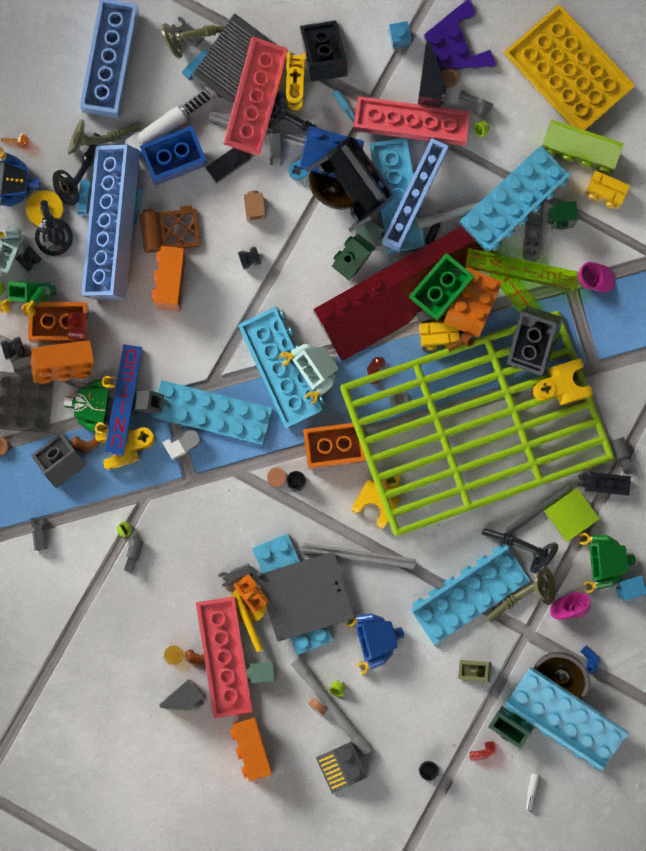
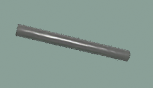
(538, 510)

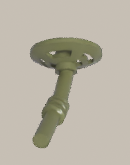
(177, 38)
(80, 139)
(540, 586)

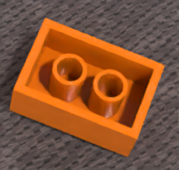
(169, 278)
(473, 304)
(51, 322)
(62, 362)
(332, 446)
(251, 749)

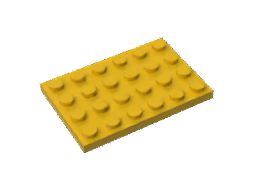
(569, 69)

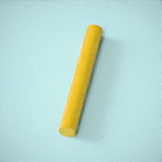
(249, 624)

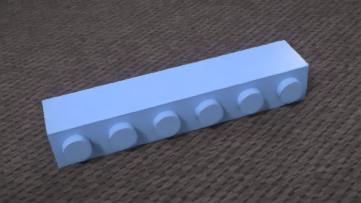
(415, 195)

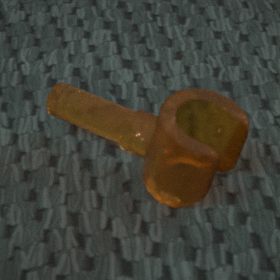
(22, 140)

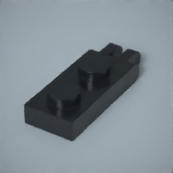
(227, 164)
(606, 483)

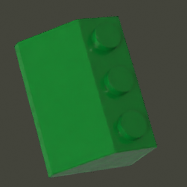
(441, 287)

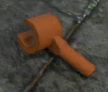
(465, 339)

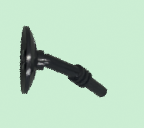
(280, 113)
(70, 184)
(47, 228)
(541, 555)

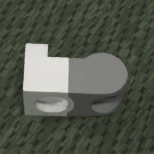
(183, 445)

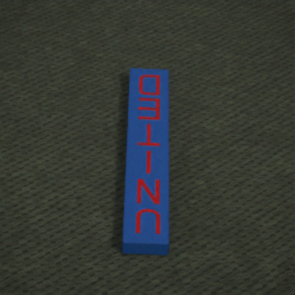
(123, 400)

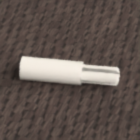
(532, 790)

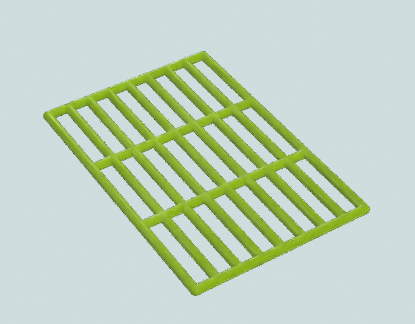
(492, 356)

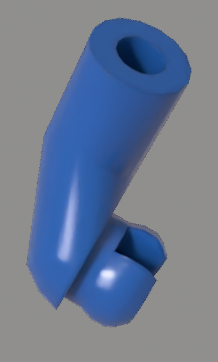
(592, 659)

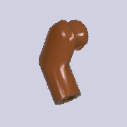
(83, 446)
(194, 658)

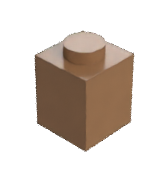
(254, 205)

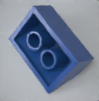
(317, 144)
(173, 155)

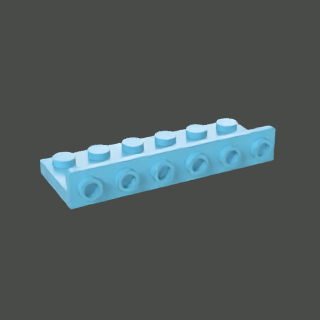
(514, 199)
(266, 339)
(469, 594)
(566, 719)

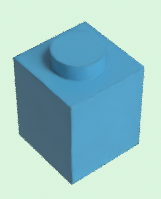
(399, 34)
(631, 588)

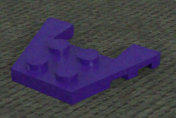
(450, 45)

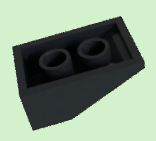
(324, 51)
(431, 85)
(534, 340)

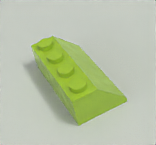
(582, 147)

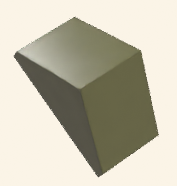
(474, 670)

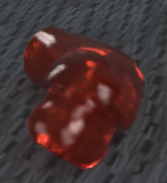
(374, 366)
(485, 753)

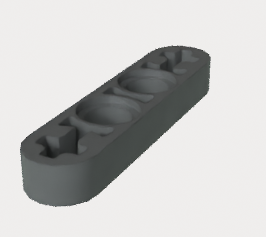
(536, 226)

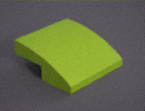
(571, 515)

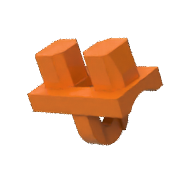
(248, 586)

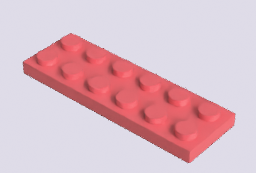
(255, 96)
(411, 121)
(223, 657)

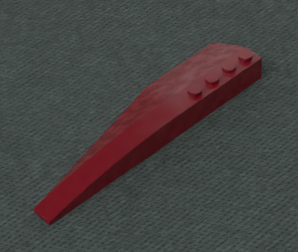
(382, 301)

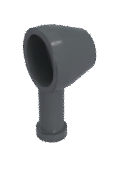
(481, 106)

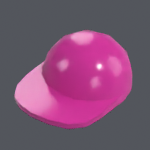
(596, 277)
(571, 605)

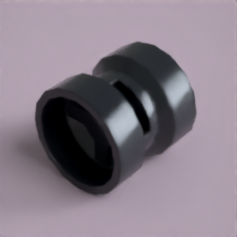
(247, 258)
(25, 262)
(8, 350)
(296, 481)
(428, 770)

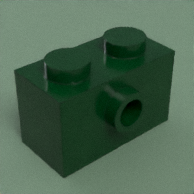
(562, 215)
(353, 256)
(511, 727)

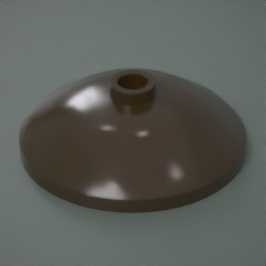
(329, 191)
(576, 677)

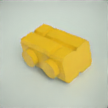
(607, 190)
(437, 335)

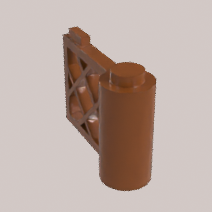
(154, 233)

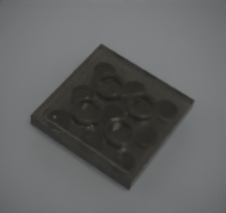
(25, 404)

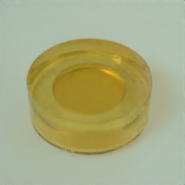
(173, 655)

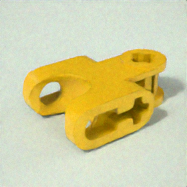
(295, 71)
(562, 384)
(133, 445)
(370, 495)

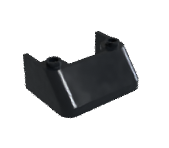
(358, 179)

